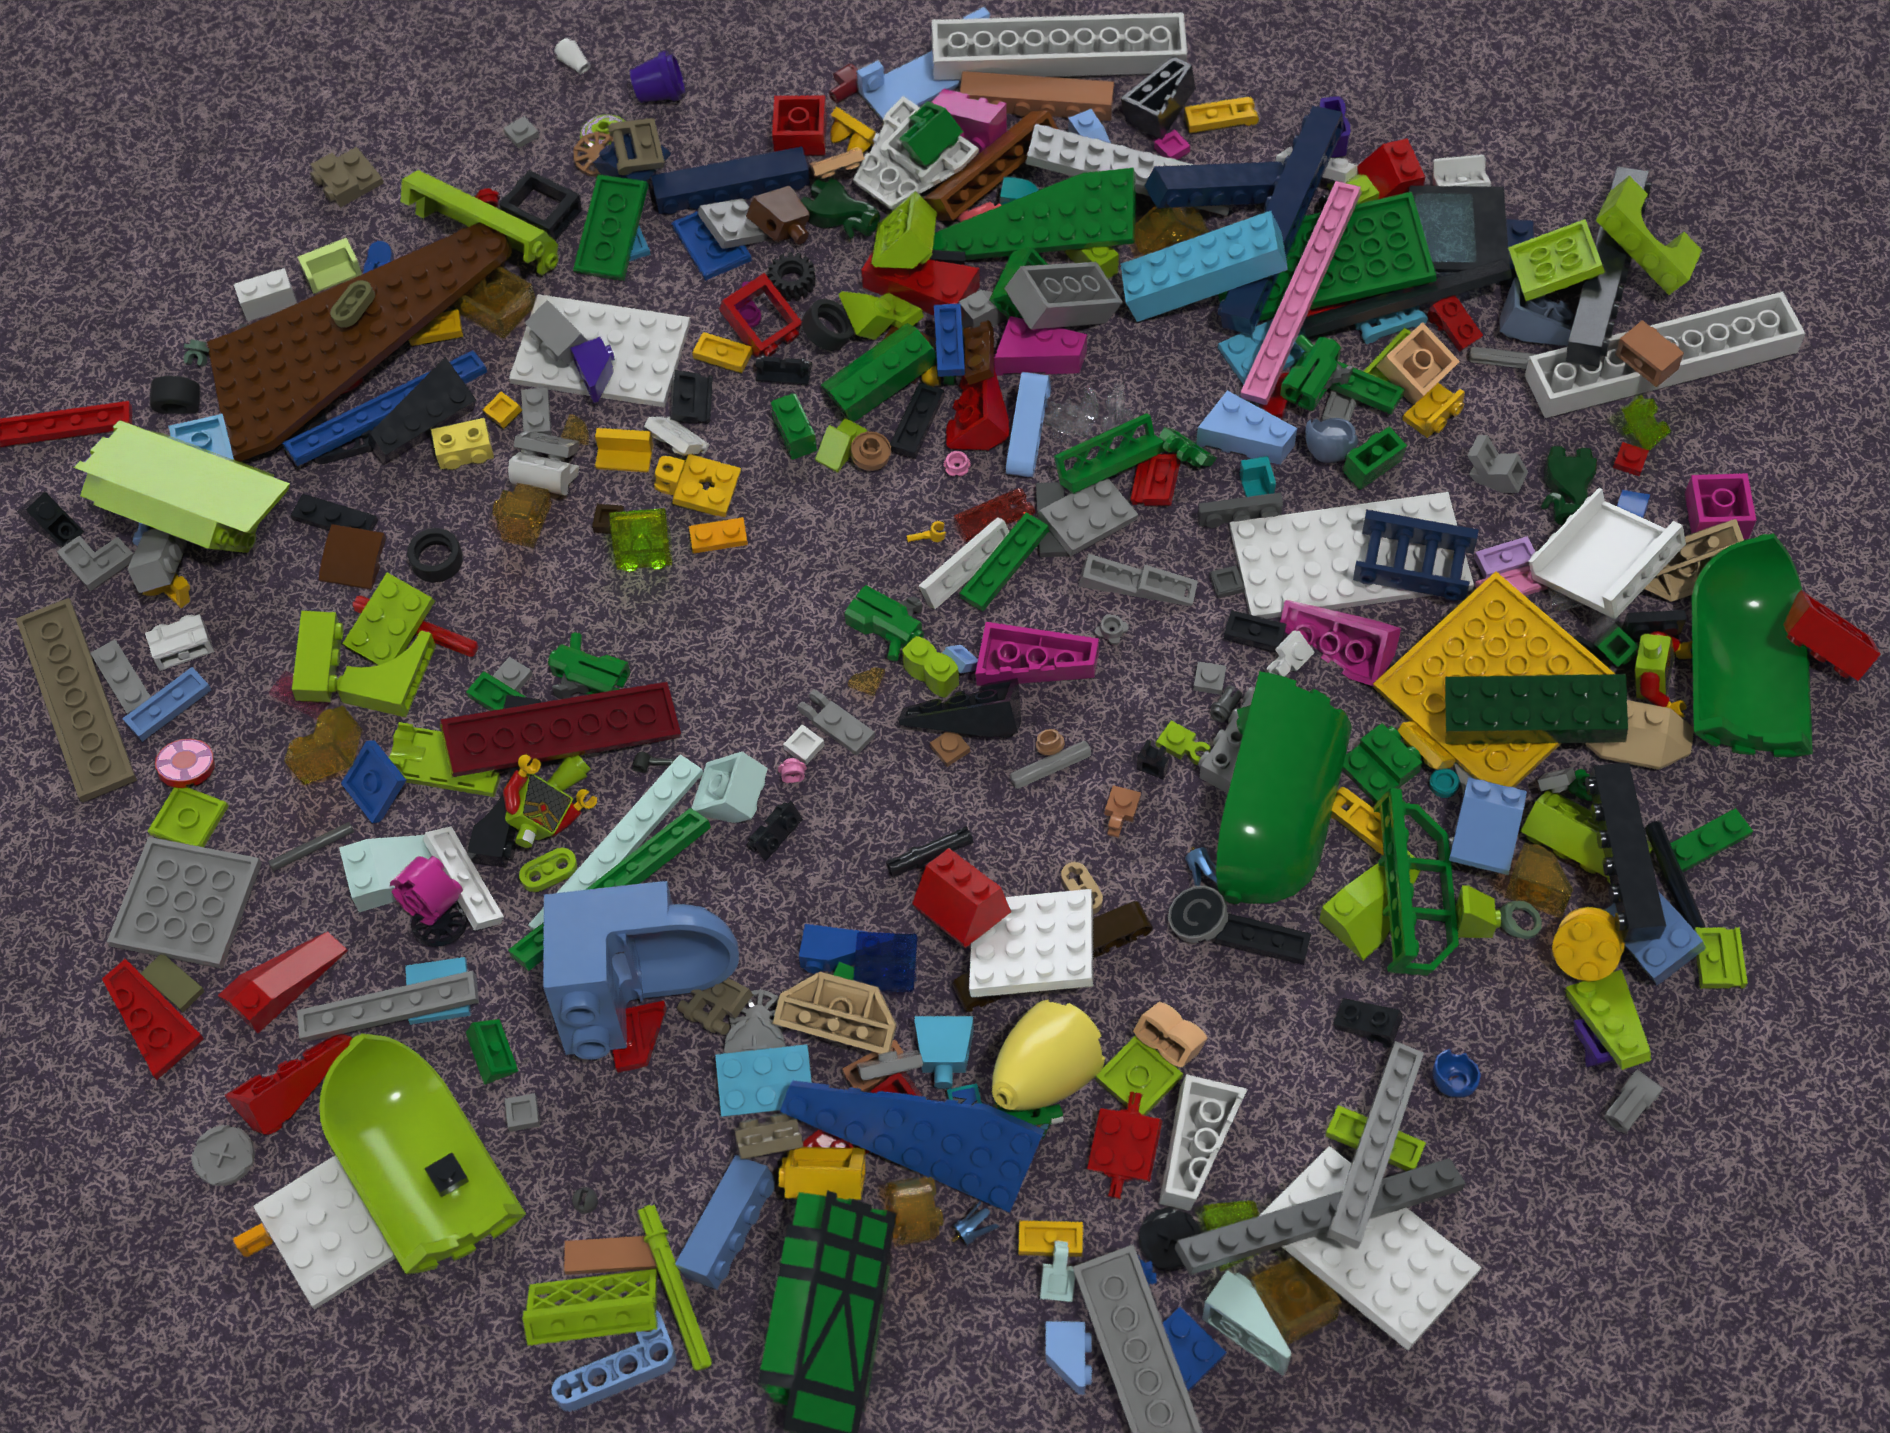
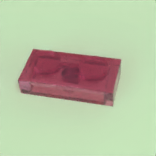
(283, 692)

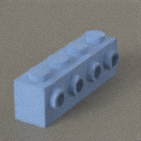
(726, 1222)

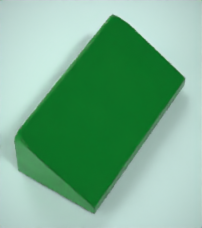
(491, 1050)

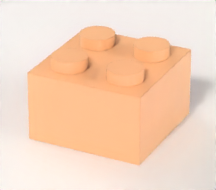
(1418, 363)

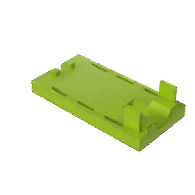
(423, 755)

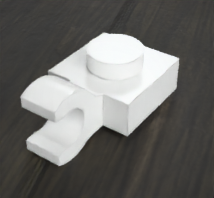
(1292, 654)

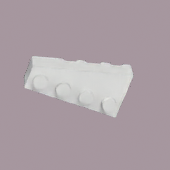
(1198, 1131)

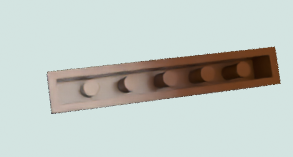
(987, 168)

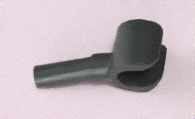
(643, 760)

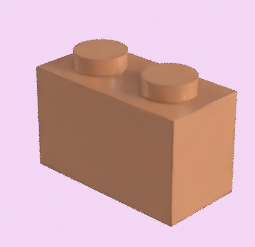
(1649, 353)

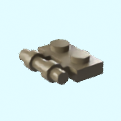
(725, 999)

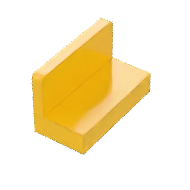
(623, 450)

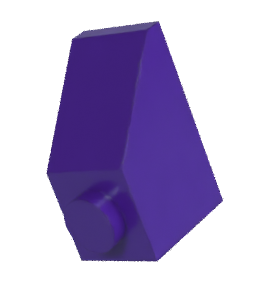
(594, 365)

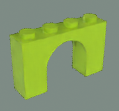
(1622, 220)

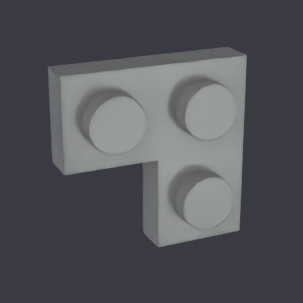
(98, 566)

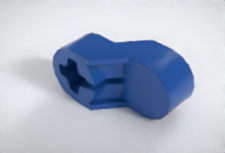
(378, 255)

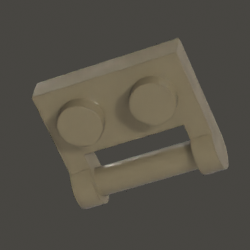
(644, 142)

